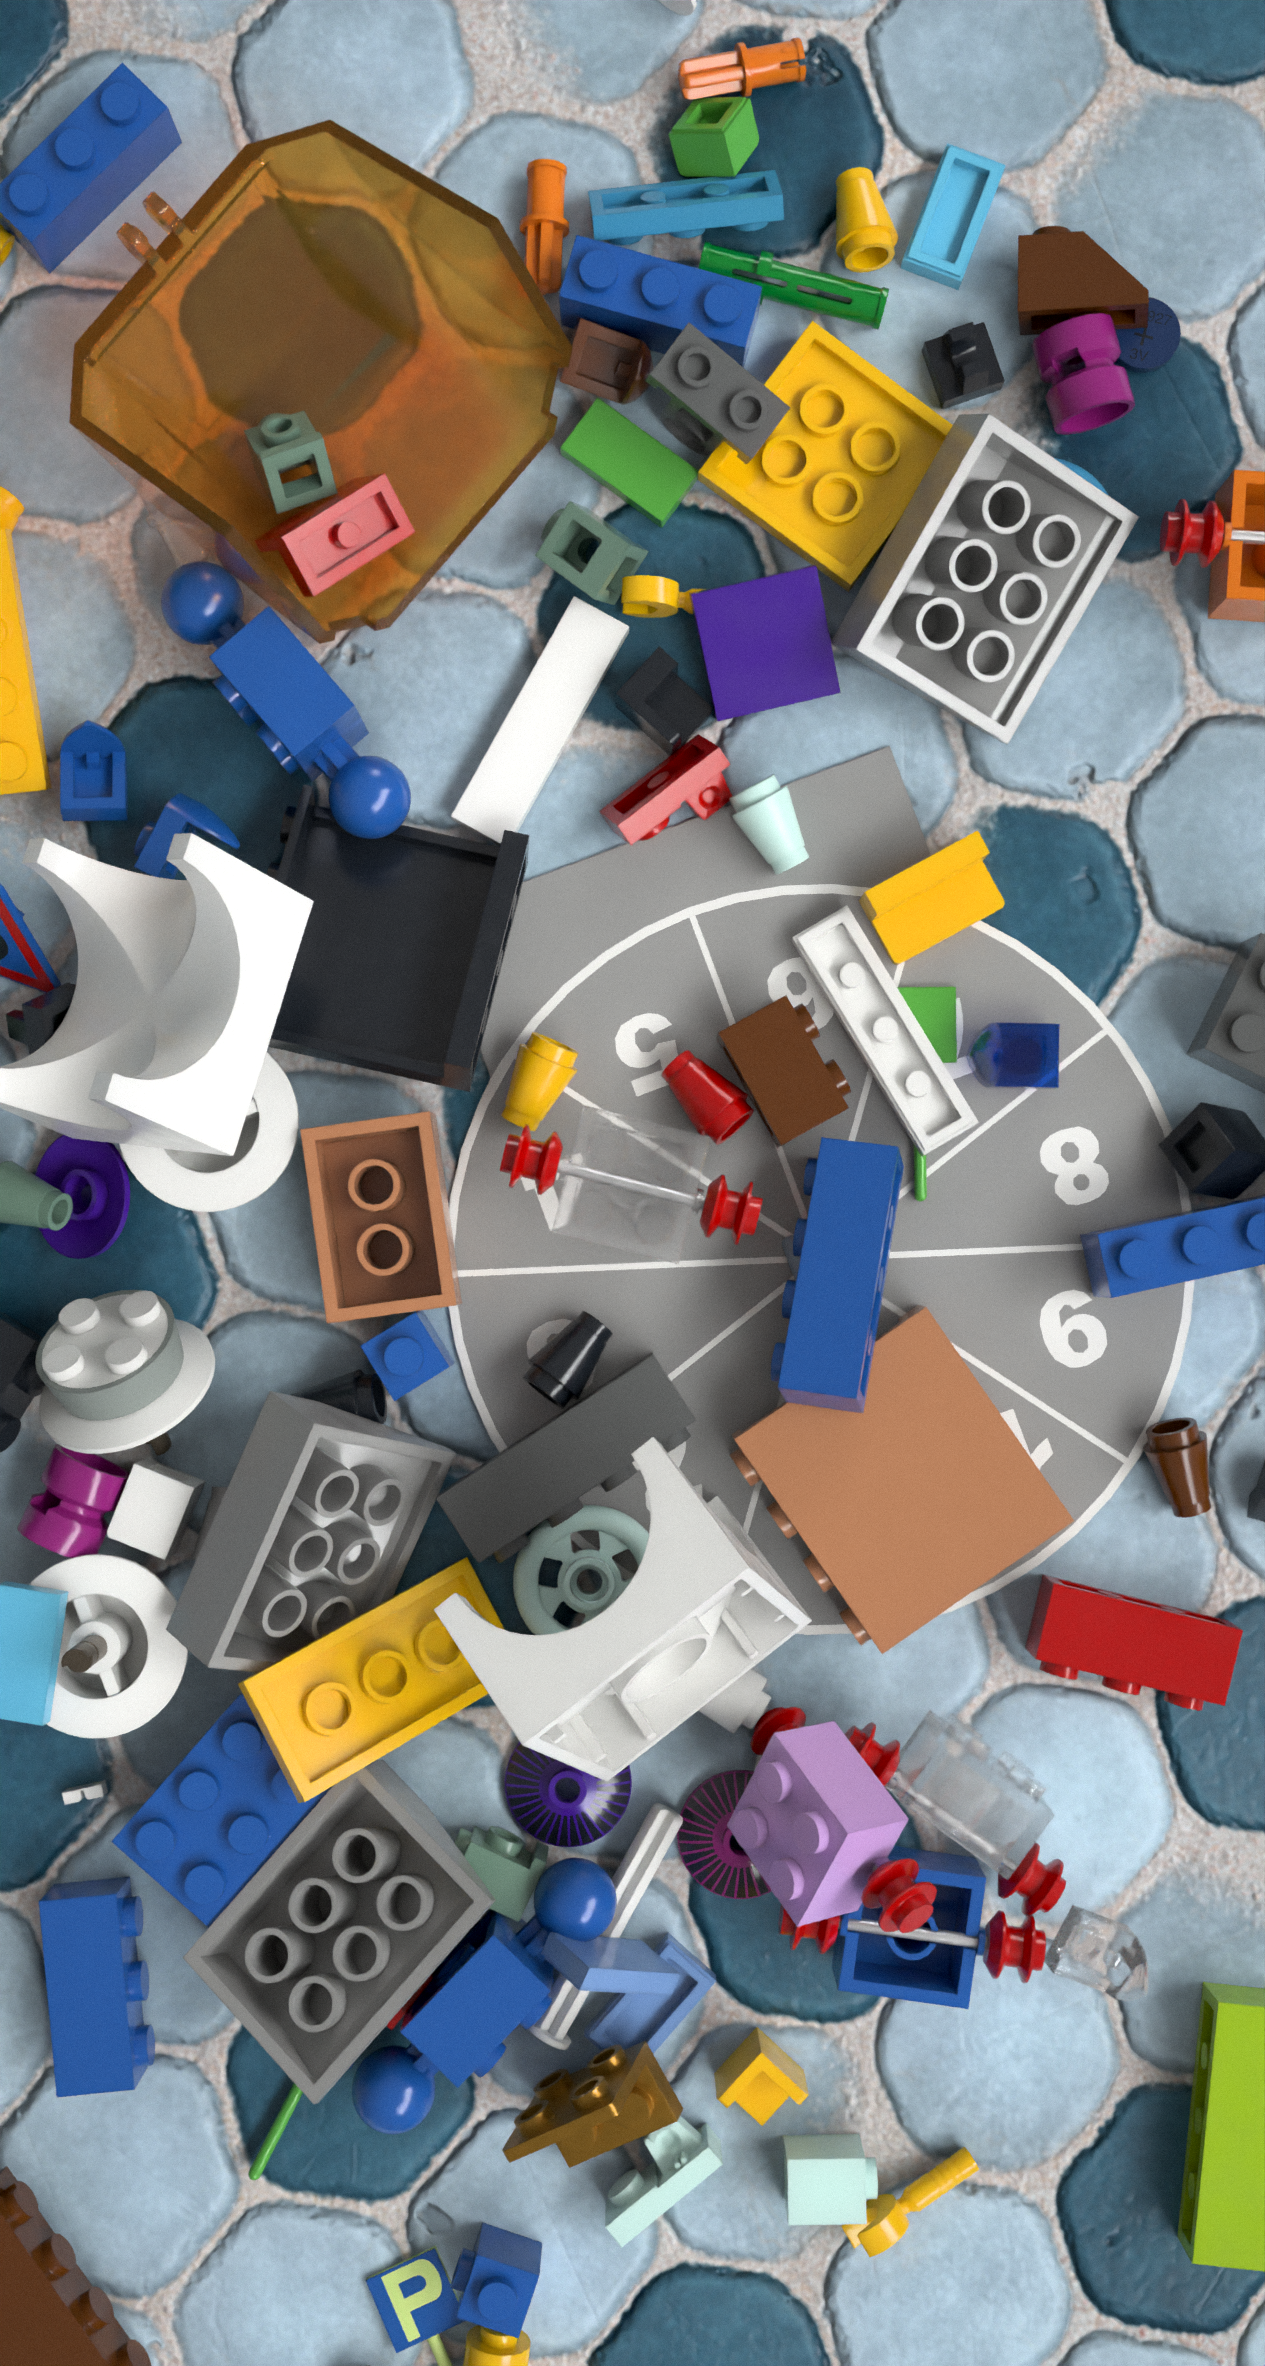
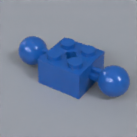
(282, 685)
(480, 1997)

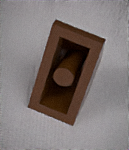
(1073, 276)

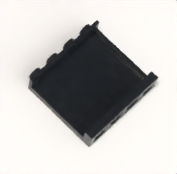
(395, 944)

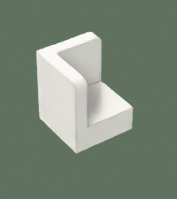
(155, 1508)

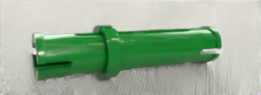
(866, 302)

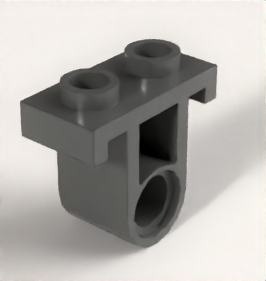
(714, 398)

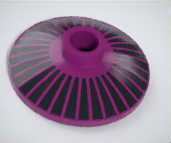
(706, 1838)

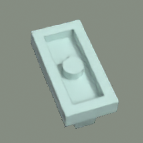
(680, 2164)

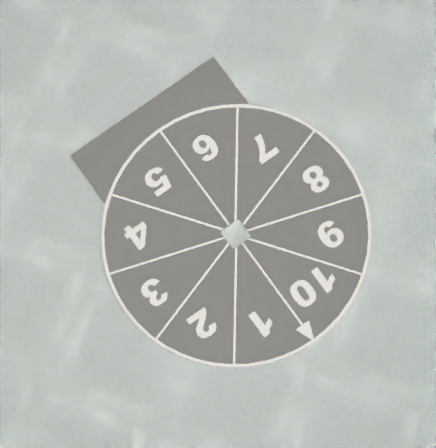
(657, 957)

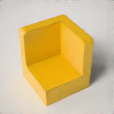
(760, 2077)

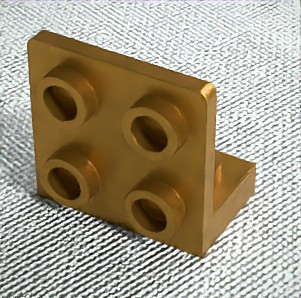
(596, 2107)

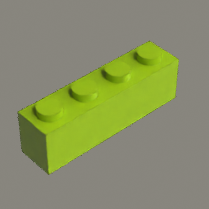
(1226, 2133)

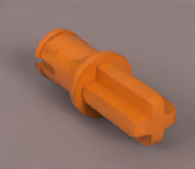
(741, 69)
(545, 223)

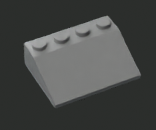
(985, 576)
(306, 1533)
(341, 1927)

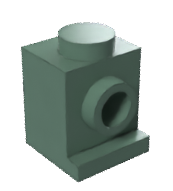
(285, 444)
(565, 547)
(503, 1866)

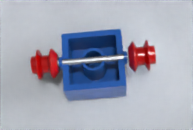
(939, 1956)

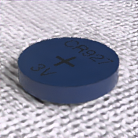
(1151, 347)

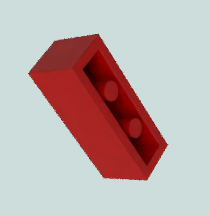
(1132, 1643)

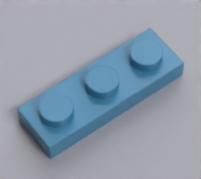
(686, 207)

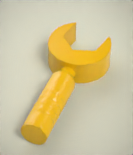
(653, 596)
(887, 2215)

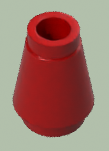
(707, 1097)

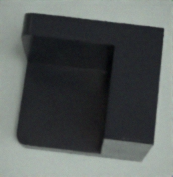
(662, 703)
(1216, 1151)

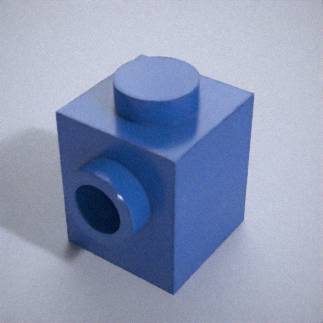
(497, 2279)

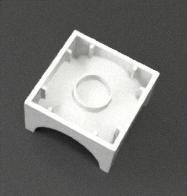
(165, 1001)
(667, 1646)

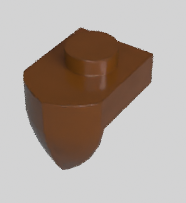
(607, 363)

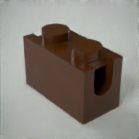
(784, 1070)

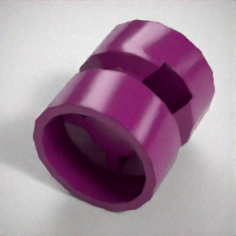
(1080, 366)
(73, 1506)

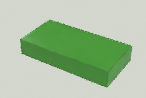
(629, 462)

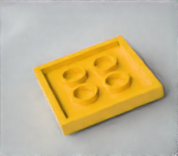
(836, 462)

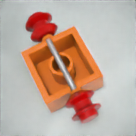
(1231, 539)

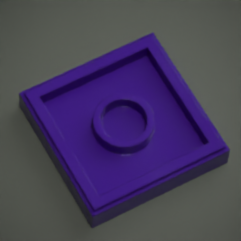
(765, 642)

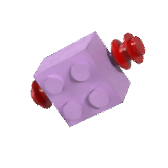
(825, 1827)

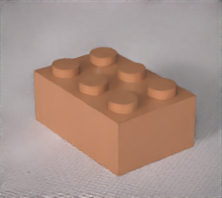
(381, 1217)

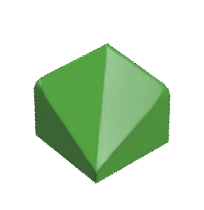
(714, 137)

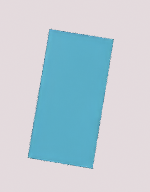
(952, 216)
(29, 1650)

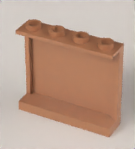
(911, 1494)

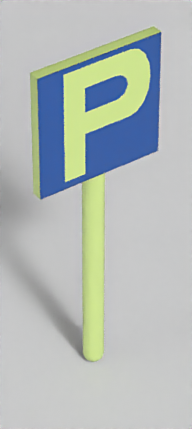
(416, 2302)

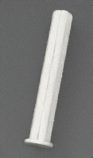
(630, 1884)

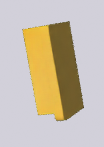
(933, 899)

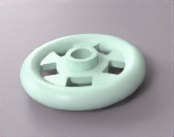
(539, 1602)

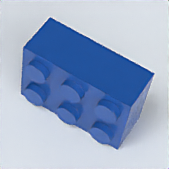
(215, 1816)

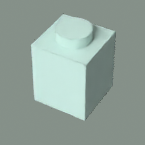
(827, 2179)

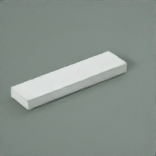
(541, 721)
(884, 1031)

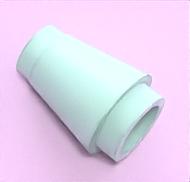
(770, 823)

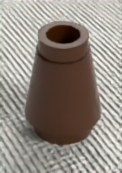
(1180, 1464)

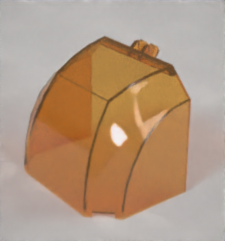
(336, 292)

